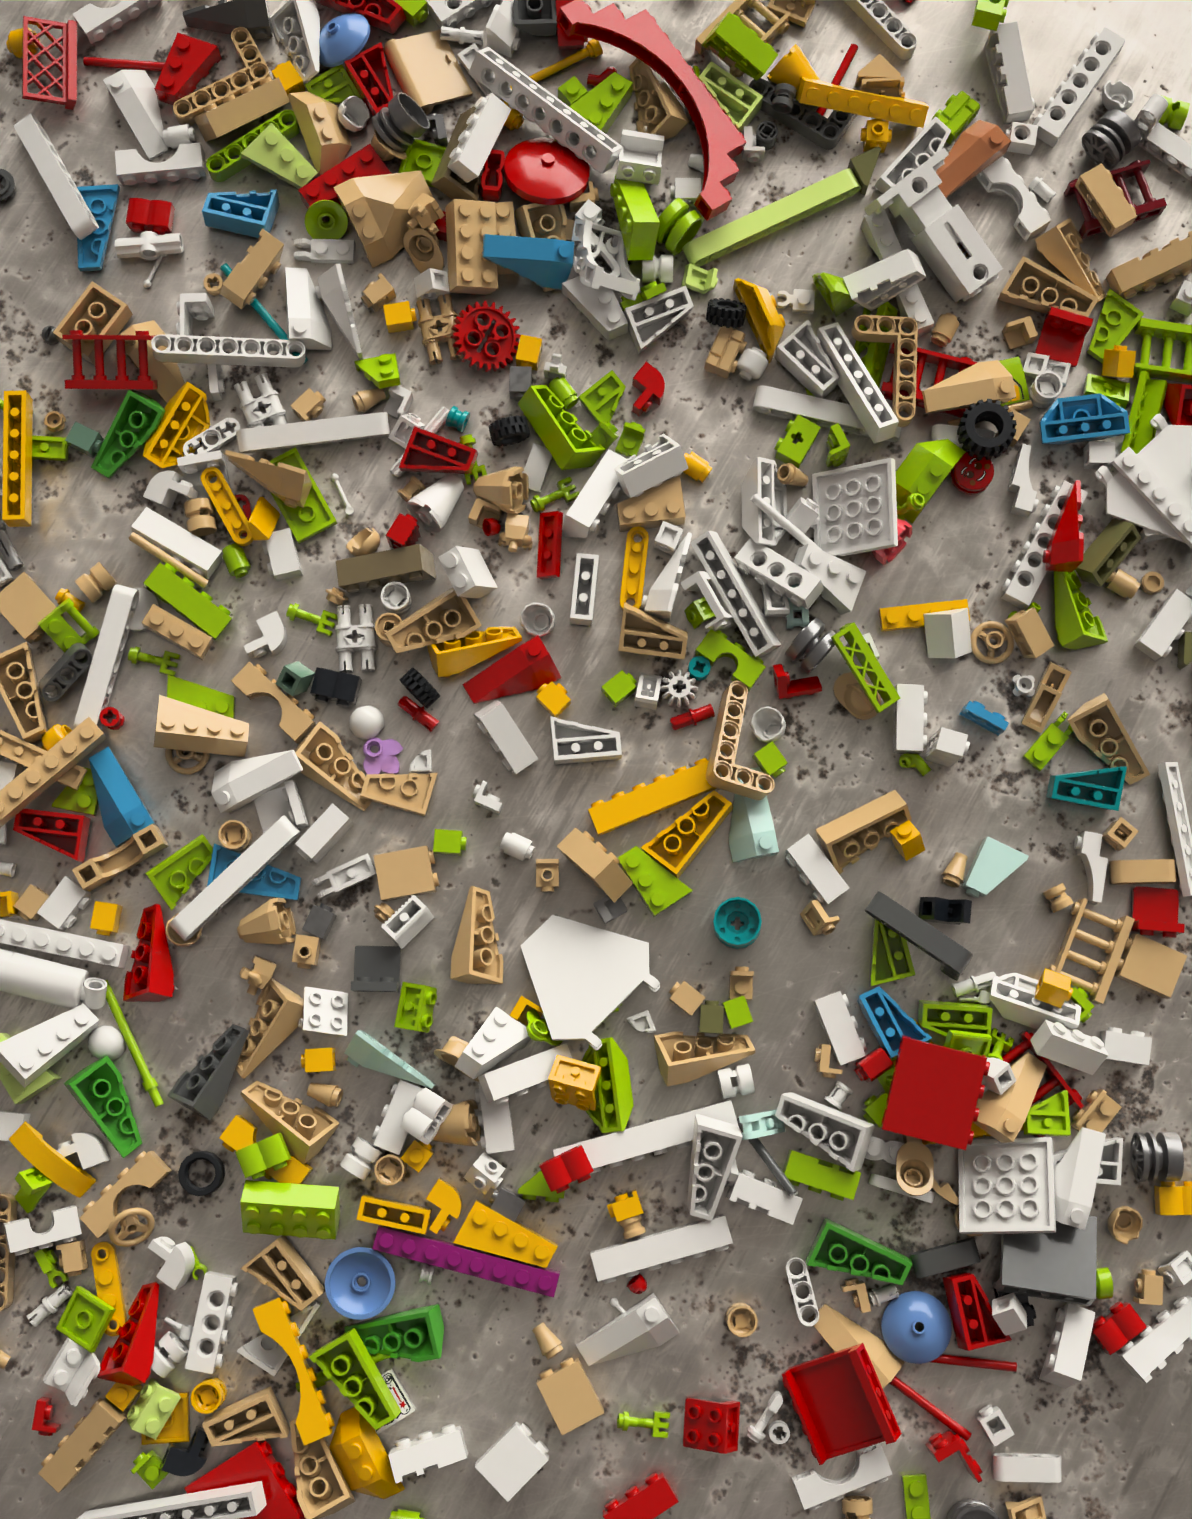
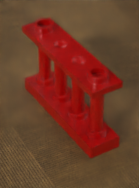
(932, 357)
(100, 379)
(1074, 1097)

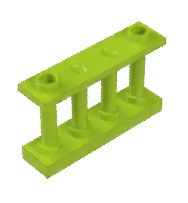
(1168, 332)

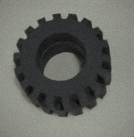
(992, 413)

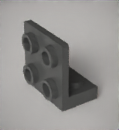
(376, 969)

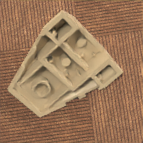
(380, 210)

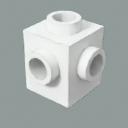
(485, 1173)

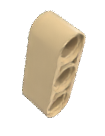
(1142, 871)

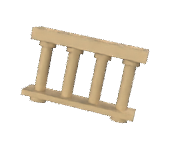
(738, 8)
(1114, 950)

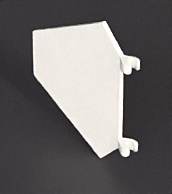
(1171, 461)
(583, 975)

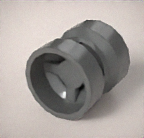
(783, 101)
(763, 138)

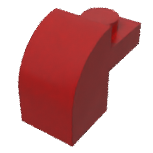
(652, 386)

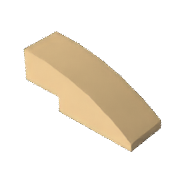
(1046, 697)

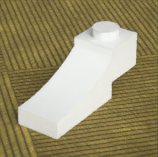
(1020, 484)
(1088, 848)

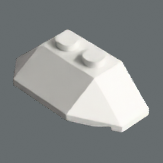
(763, 481)
(1016, 1001)

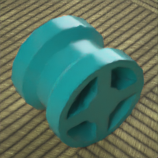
(457, 419)
(697, 671)

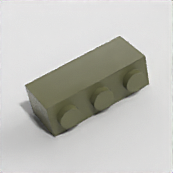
(1108, 551)

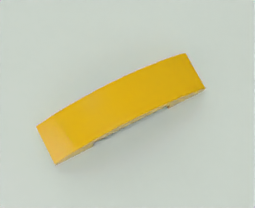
(50, 1162)

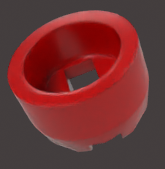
(491, 526)
(637, 1284)

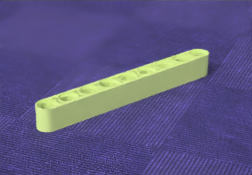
(771, 218)

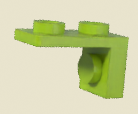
(32, 1189)

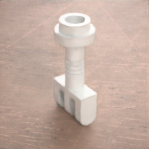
(774, 1403)

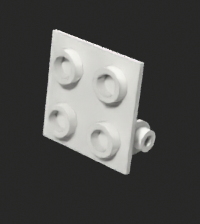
(324, 1011)

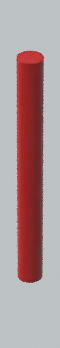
(122, 63)
(841, 71)
(976, 1362)
(930, 1408)

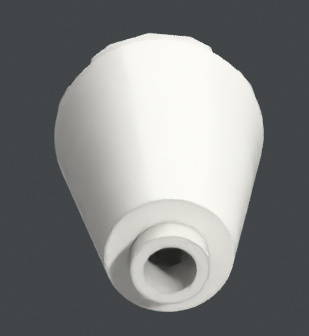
(436, 502)

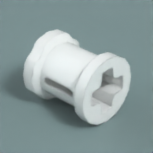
(838, 1095)

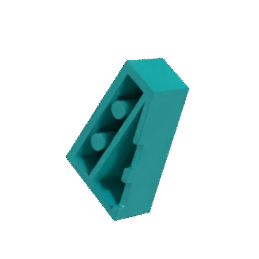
(1093, 788)

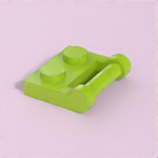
(60, 630)

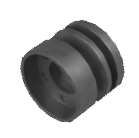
(401, 122)
(1111, 138)
(1157, 1156)

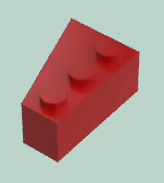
(371, 78)
(56, 830)

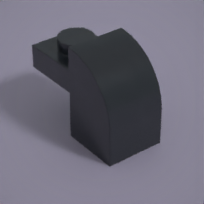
(945, 910)
(185, 1461)

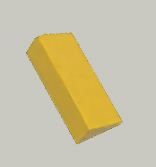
(263, 520)

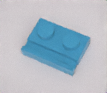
(992, 722)

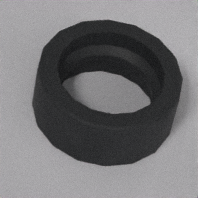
(188, 1161)

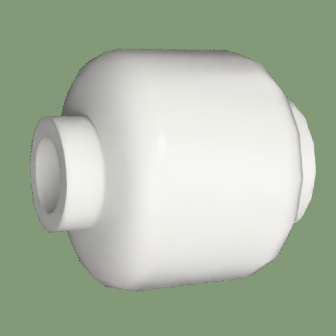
(752, 363)

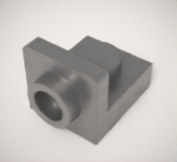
(438, 126)

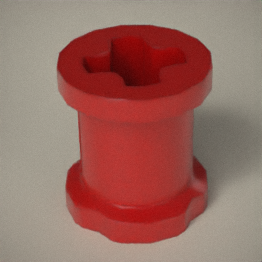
(107, 713)

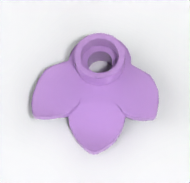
(384, 758)

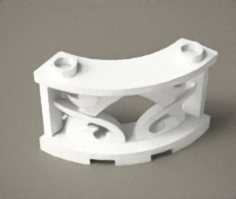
(591, 273)

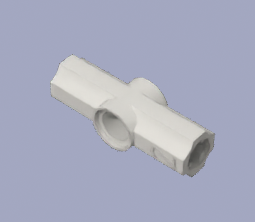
(149, 245)

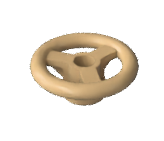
(997, 636)
(172, 762)
(130, 1224)

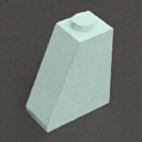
(991, 866)

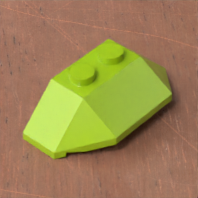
(925, 471)
(613, 1088)

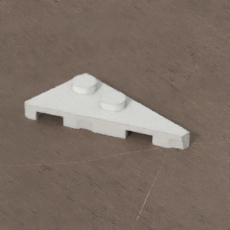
(267, 1352)

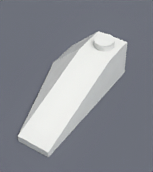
(304, 312)
(664, 590)

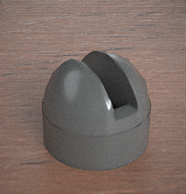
(52, 338)

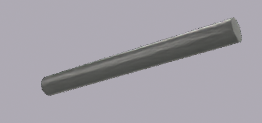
(771, 1164)

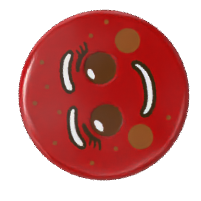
(972, 475)

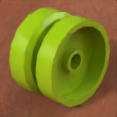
(678, 225)

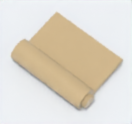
(426, 69)

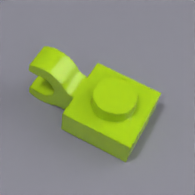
(47, 1261)

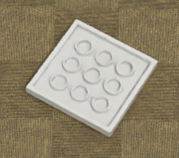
(856, 508)
(1007, 1187)

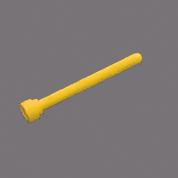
(592, 49)

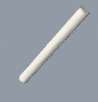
(782, 521)

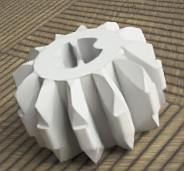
(670, 685)

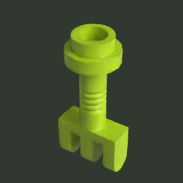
(469, 441)
(914, 502)
(538, 503)
(294, 611)
(135, 655)
(999, 1044)
(624, 1421)

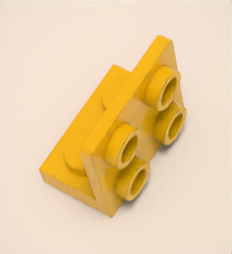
(574, 1082)

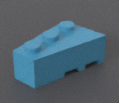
(241, 212)
(889, 1021)

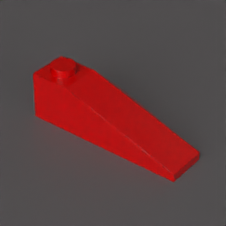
(1179, 404)
(515, 673)

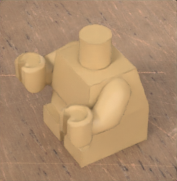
(424, 213)
(516, 533)
(259, 974)

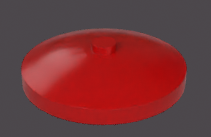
(545, 172)

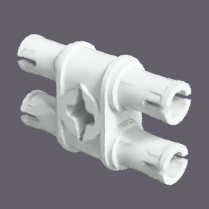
(268, 399)
(346, 632)

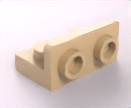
(1096, 1113)

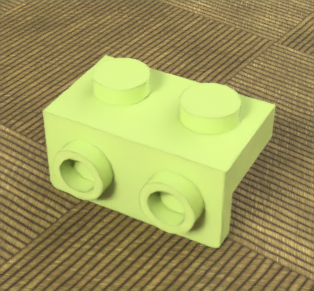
(152, 1409)

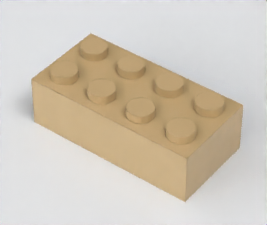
(465, 229)

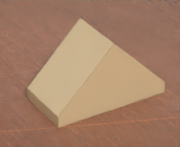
(876, 68)

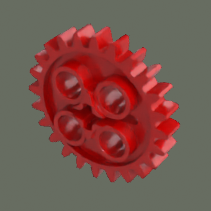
(467, 325)

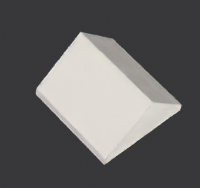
(947, 633)

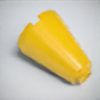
(792, 68)

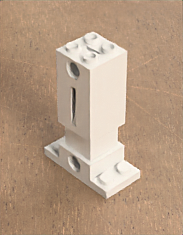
(940, 231)

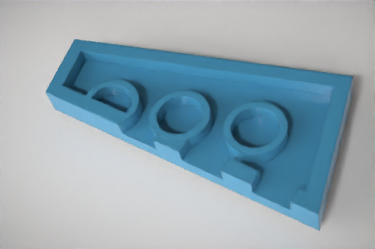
(102, 204)
(268, 883)

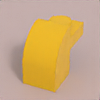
(450, 1202)

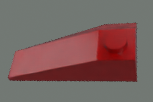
(1067, 543)
(152, 966)
(134, 1350)

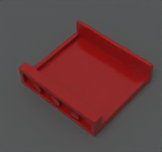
(935, 1093)
(840, 1403)
(254, 1465)

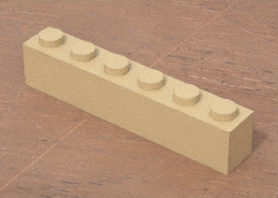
(49, 768)

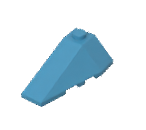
(538, 259)
(118, 801)

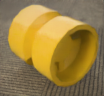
(208, 1395)

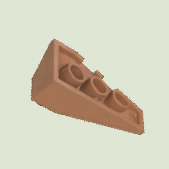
(971, 154)

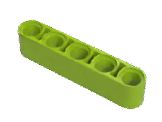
(231, 166)

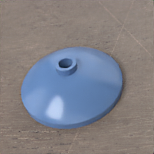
(343, 38)
(343, 1287)
(900, 1332)

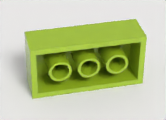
(290, 1209)

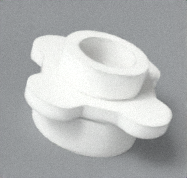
(1028, 681)

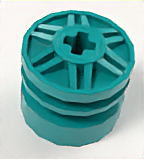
(726, 915)

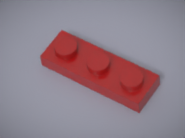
(549, 545)

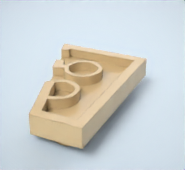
(405, 792)

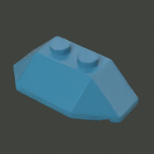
(1083, 420)

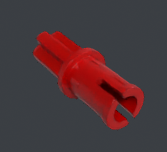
(418, 713)
(692, 717)

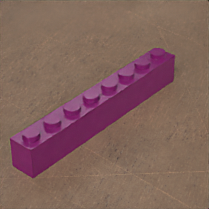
(466, 1260)

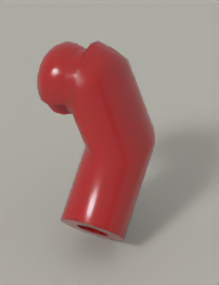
(594, 80)

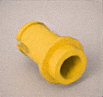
(63, 594)

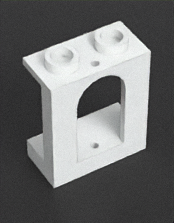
(702, 581)

